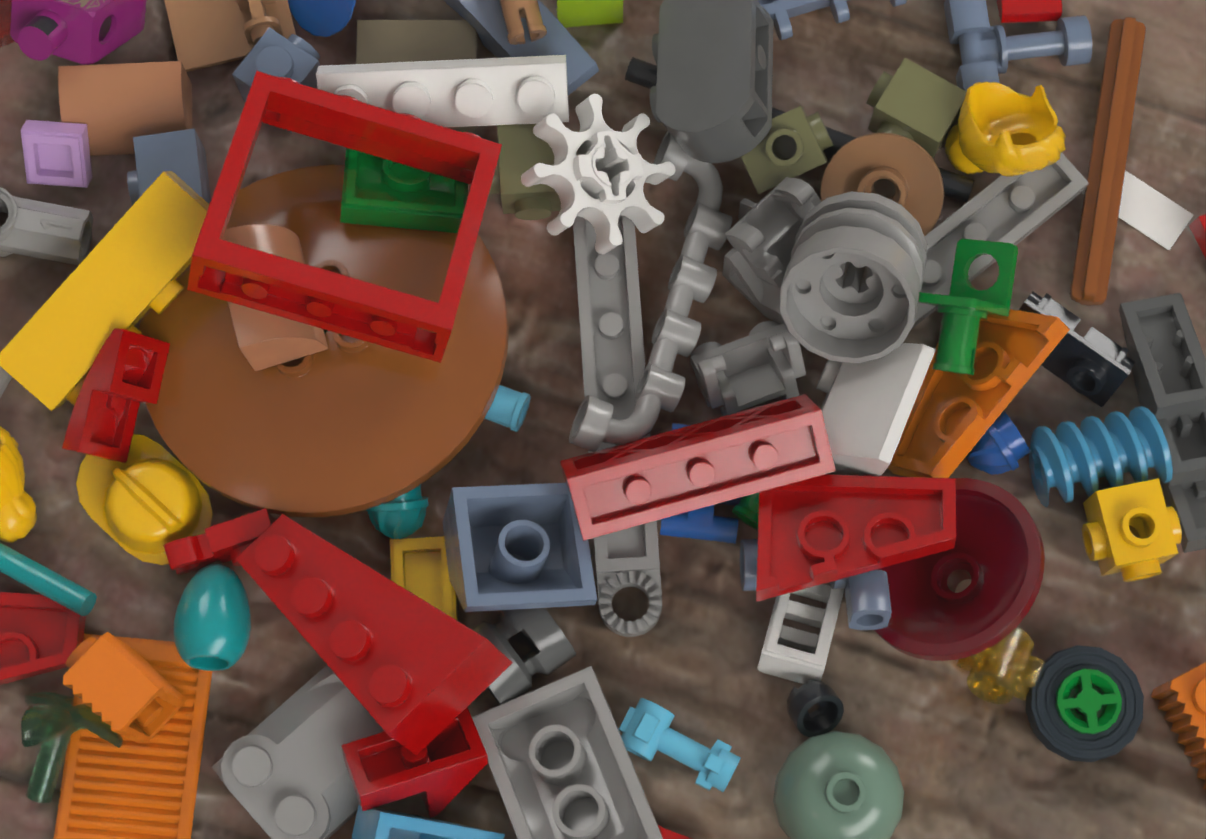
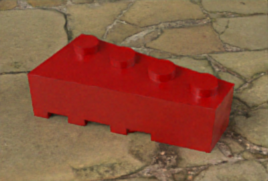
(383, 642)

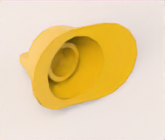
(144, 500)

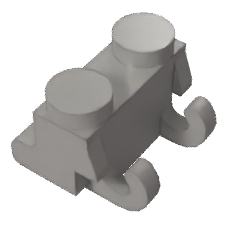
(749, 368)

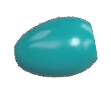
(212, 619)

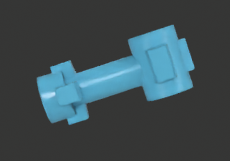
(648, 730)

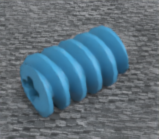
(1098, 452)

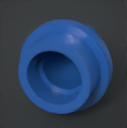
(999, 448)

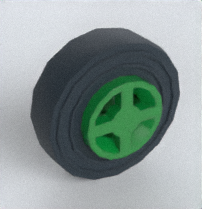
(1107, 698)

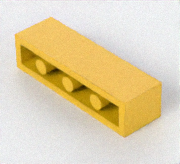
(108, 290)

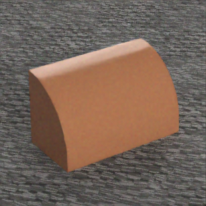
(125, 102)
(264, 336)

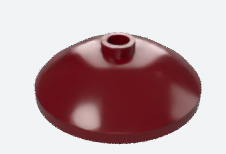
(995, 549)

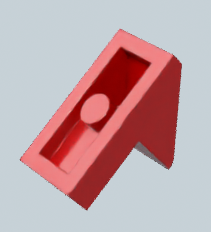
(389, 771)

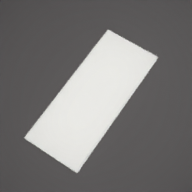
(1151, 212)

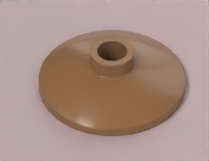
(892, 158)

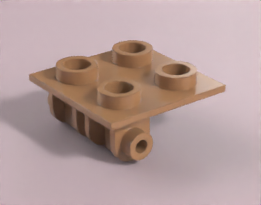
(223, 30)

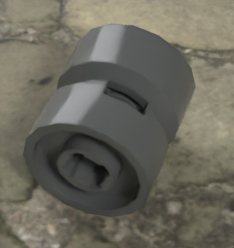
(548, 654)

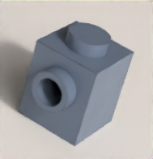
(280, 58)
(169, 151)

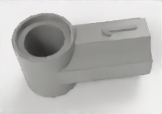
(44, 230)

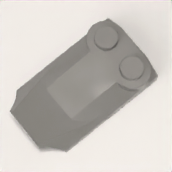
(293, 762)
(565, 764)

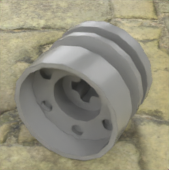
(854, 277)

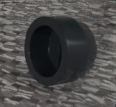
(821, 720)

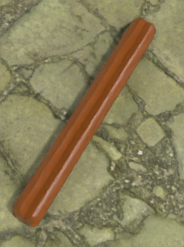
(1107, 162)

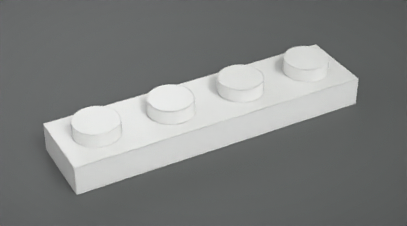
(458, 90)

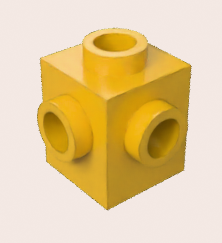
(1131, 530)

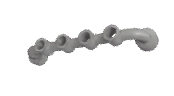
(674, 330)

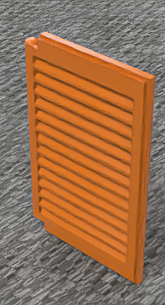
(140, 786)

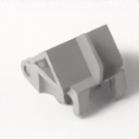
(764, 243)

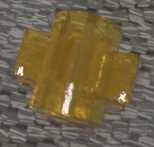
(1003, 669)

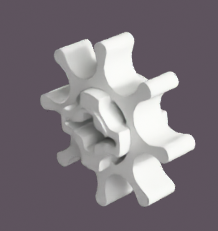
(598, 174)

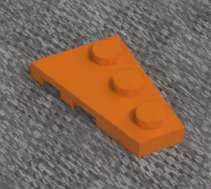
(960, 408)

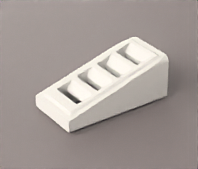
(794, 663)

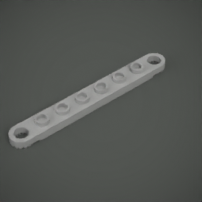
(611, 371)

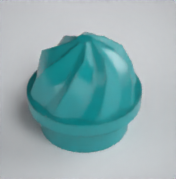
(401, 515)

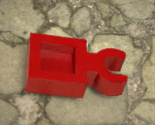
(219, 542)

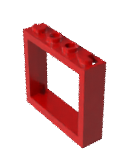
(323, 296)

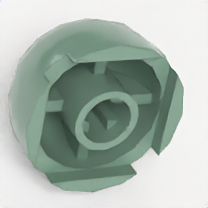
(838, 789)

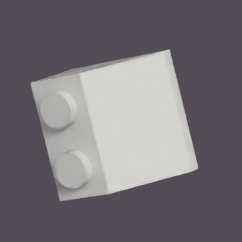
(870, 407)

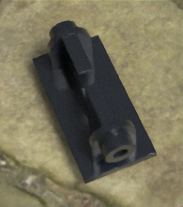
(1087, 363)

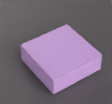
(56, 153)

